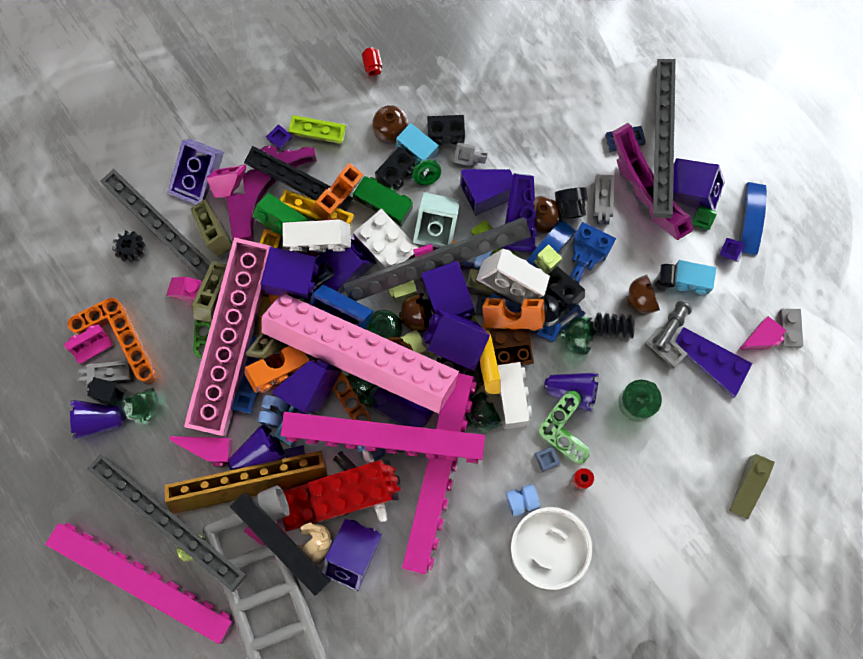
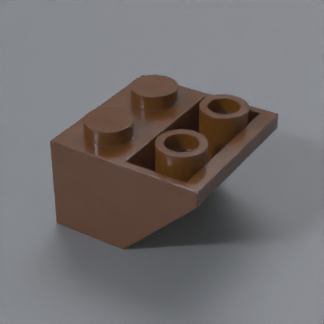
(512, 346)

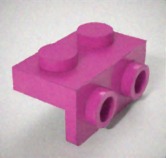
(89, 343)

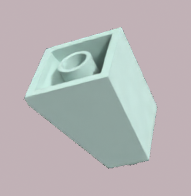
(436, 220)

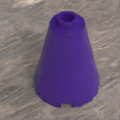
(581, 383)
(93, 418)
(257, 449)

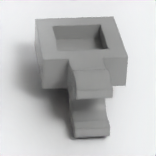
(466, 154)

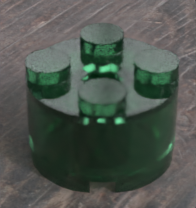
(647, 392)

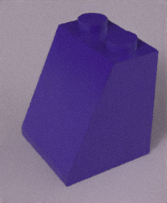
(697, 183)
(486, 188)
(347, 265)
(289, 273)
(448, 291)
(455, 338)
(308, 386)
(351, 554)

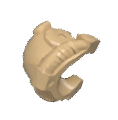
(320, 543)

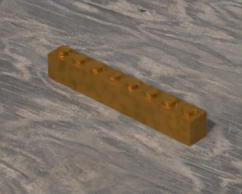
(253, 479)

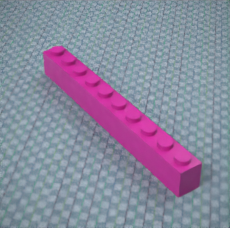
(383, 436)
(438, 482)
(141, 583)

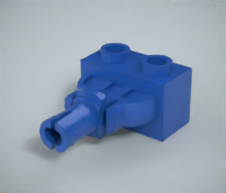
(590, 246)

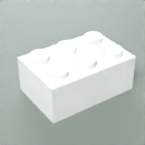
(317, 236)
(384, 241)
(512, 277)
(513, 396)

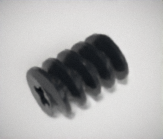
(614, 324)

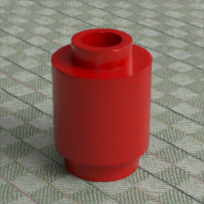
(372, 61)
(578, 483)

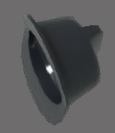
(551, 310)

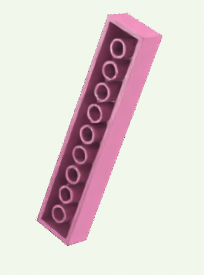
(228, 339)
(360, 352)

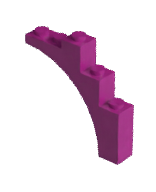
(636, 170)
(256, 186)

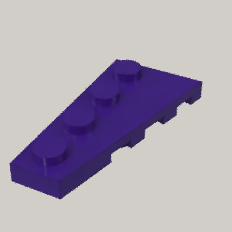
(522, 205)
(722, 365)

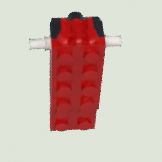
(343, 494)

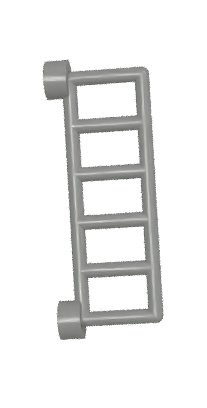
(276, 506)

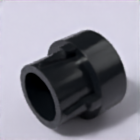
(572, 202)

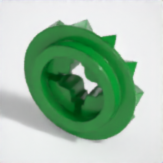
(432, 175)

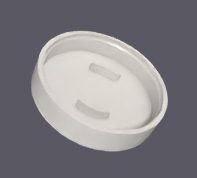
(551, 548)

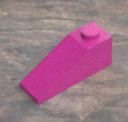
(208, 448)

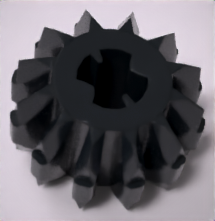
(135, 249)

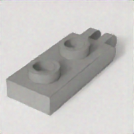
(604, 197)
(109, 371)

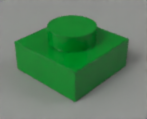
(704, 217)

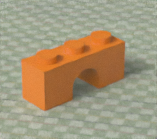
(338, 192)
(498, 316)
(263, 377)

